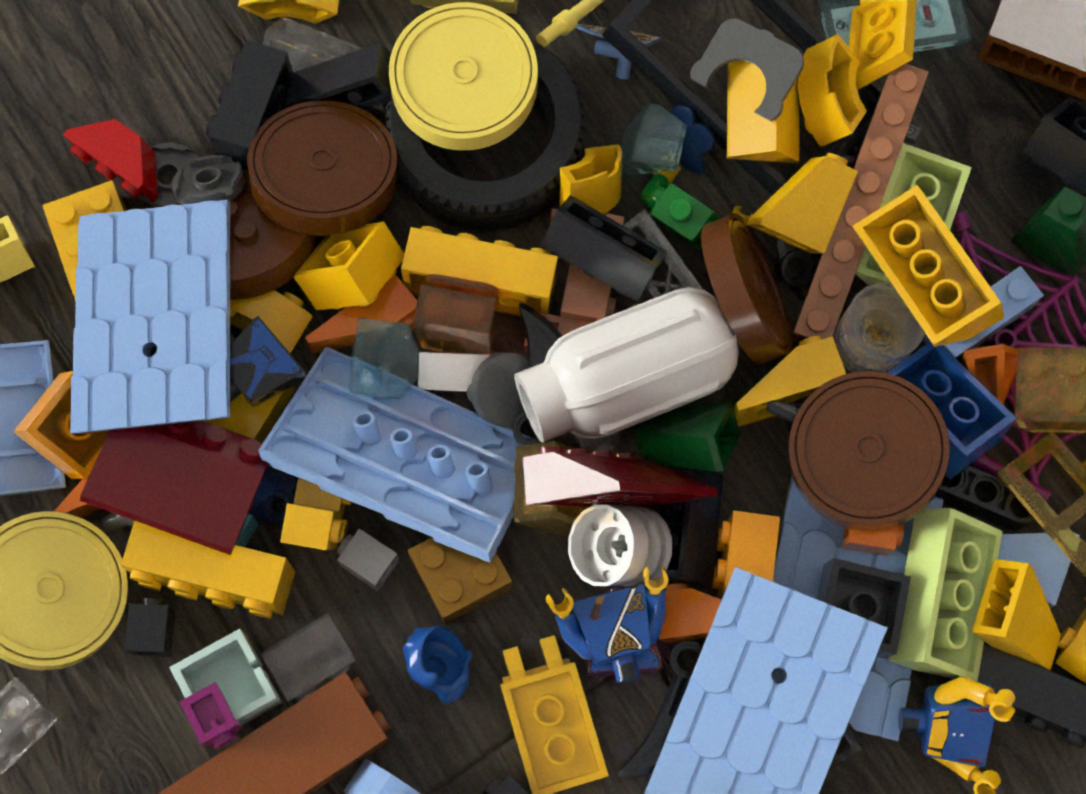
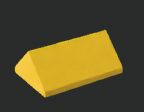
(748, 133)

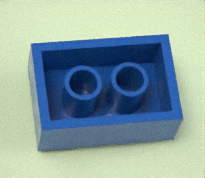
(970, 412)

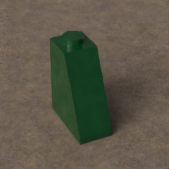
(1057, 232)
(690, 437)

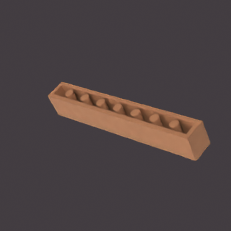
(874, 167)

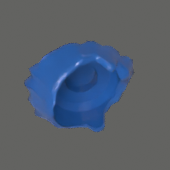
(438, 662)

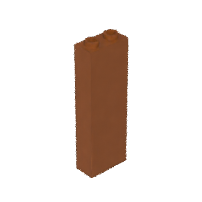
(296, 748)

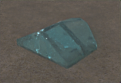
(652, 142)
(383, 359)

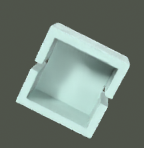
(237, 671)

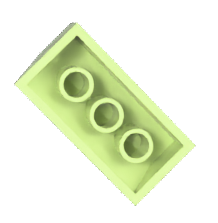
(938, 179)
(948, 573)

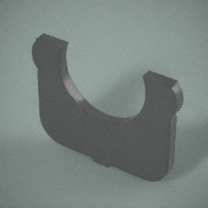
(743, 42)

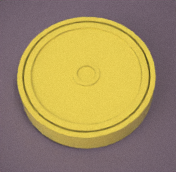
(463, 76)
(57, 590)

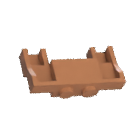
(584, 298)

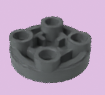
(495, 390)

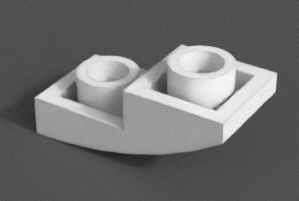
(447, 370)

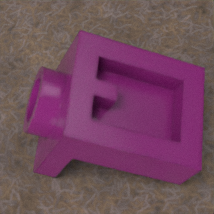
(211, 717)

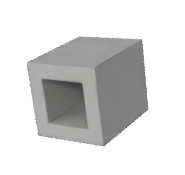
(367, 559)

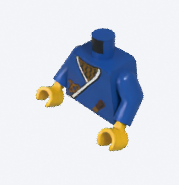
(614, 624)

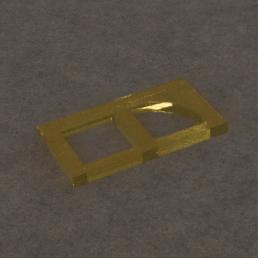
(1055, 525)

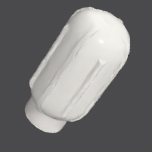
(630, 367)

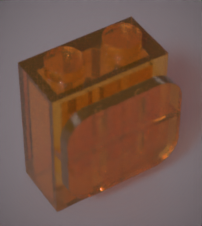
(456, 315)

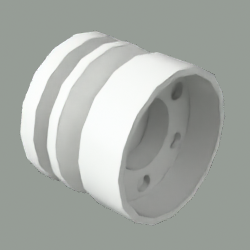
(616, 543)

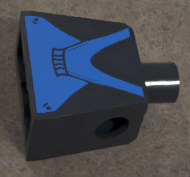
(261, 365)

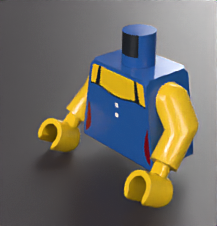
(959, 725)

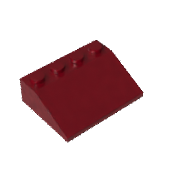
(604, 479)
(180, 480)

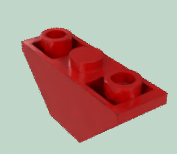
(118, 155)

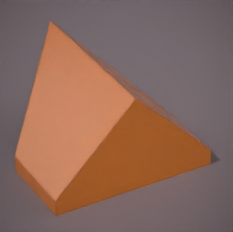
(992, 367)

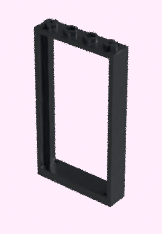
(680, 94)

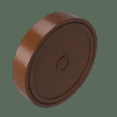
(322, 167)
(260, 249)
(746, 289)
(868, 450)

